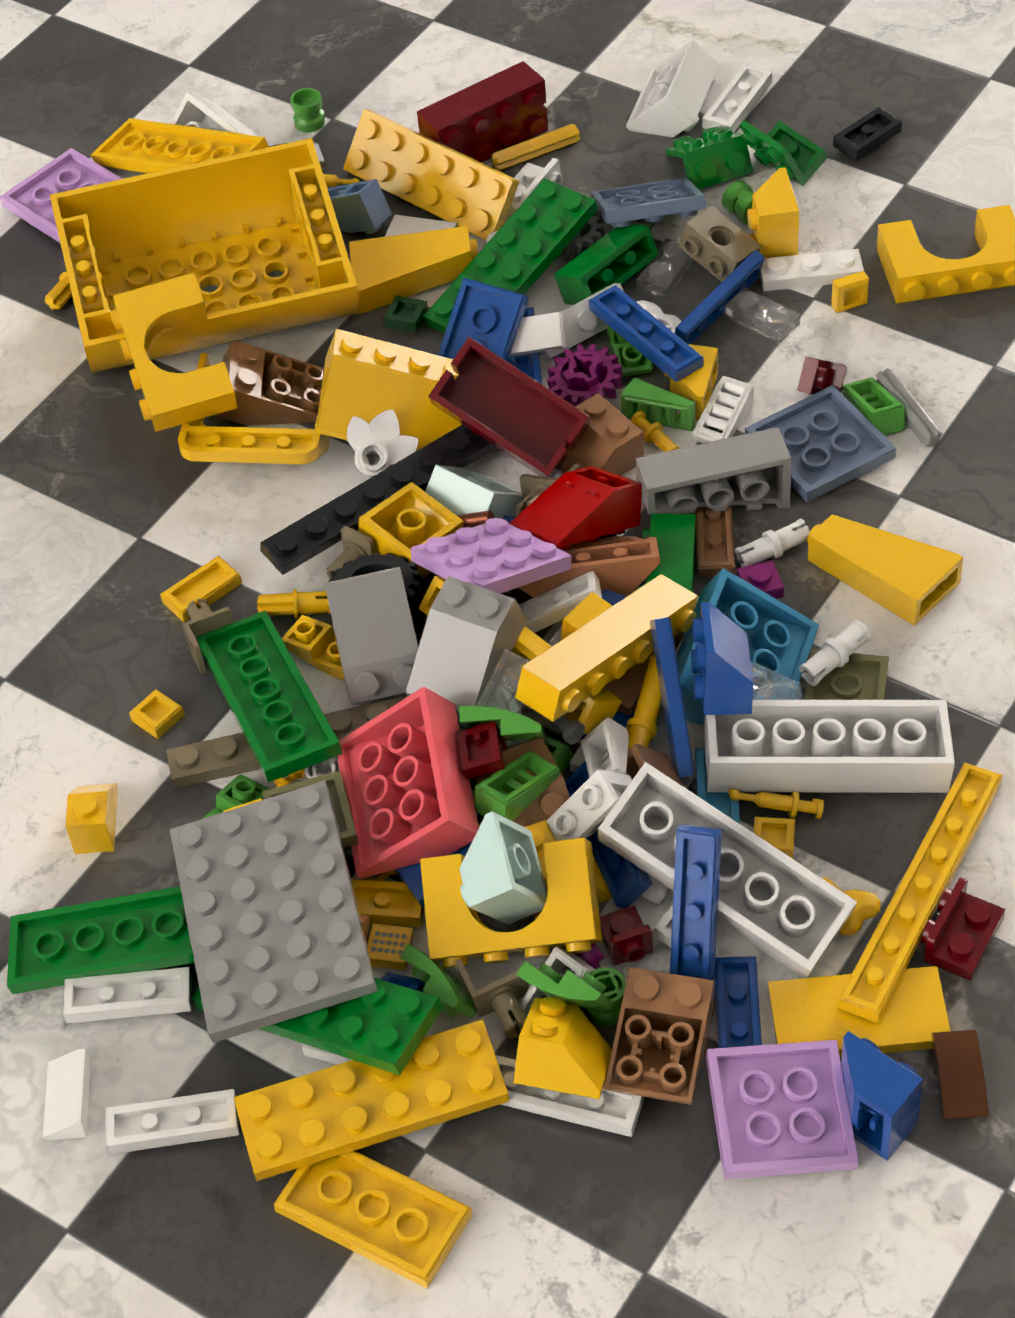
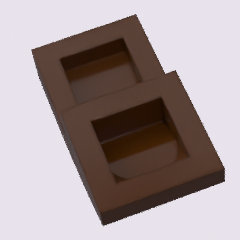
(960, 1074)

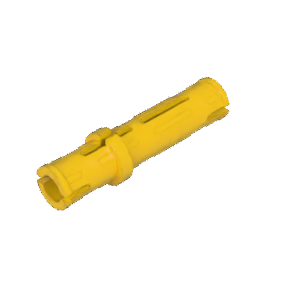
(642, 725)

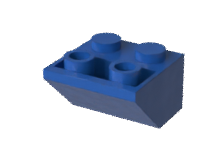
(722, 664)
(880, 1095)

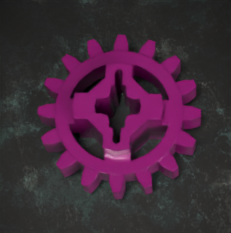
(585, 375)

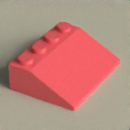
(407, 785)

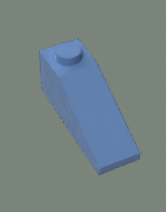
(359, 206)

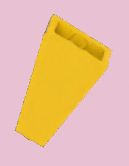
(408, 263)
(885, 566)

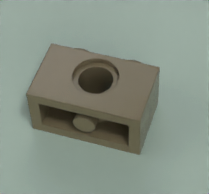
(716, 243)

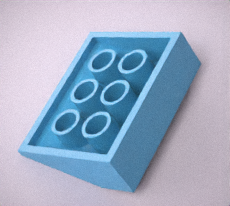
(775, 633)

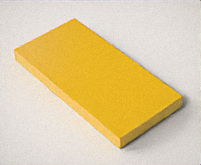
(810, 1012)
(376, 1213)

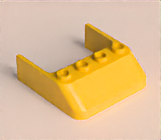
(249, 444)

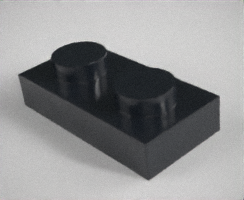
(867, 133)

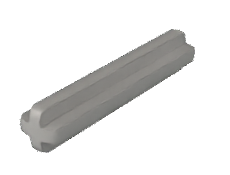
(914, 414)

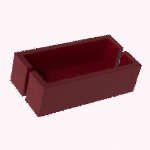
(489, 113)
(509, 409)

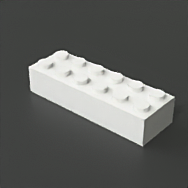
(831, 747)
(760, 888)

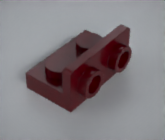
(961, 931)

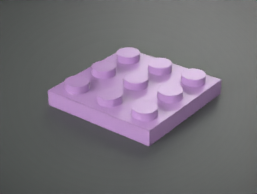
(67, 172)
(491, 556)
(781, 1109)

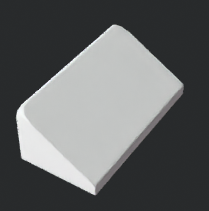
(67, 1096)

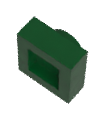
(405, 314)

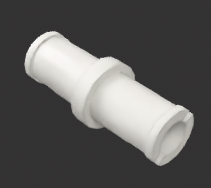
(772, 544)
(834, 652)

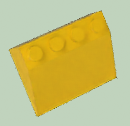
(374, 376)

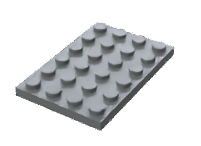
(271, 912)

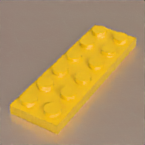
(160, 146)
(430, 174)
(365, 1105)

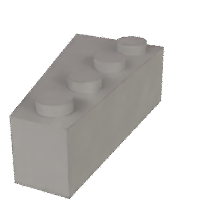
(718, 474)

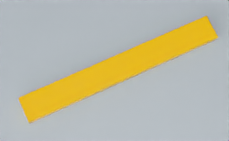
(919, 893)

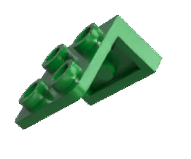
(783, 149)
(713, 156)

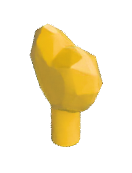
(867, 907)

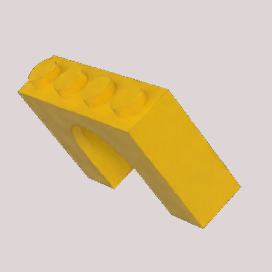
(921, 275)
(168, 396)
(566, 920)

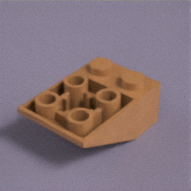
(271, 387)
(661, 1035)

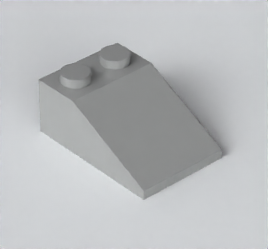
(373, 633)
(464, 641)

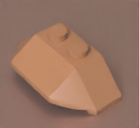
(616, 560)

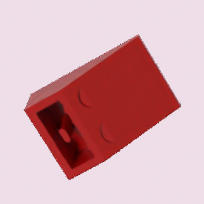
(582, 508)

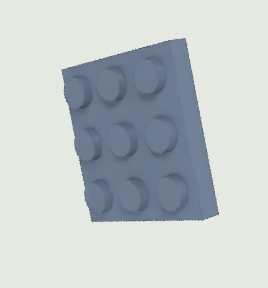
(649, 201)
(827, 442)

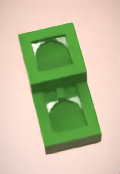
(512, 725)

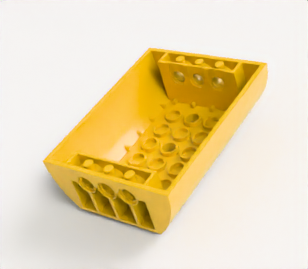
(227, 225)

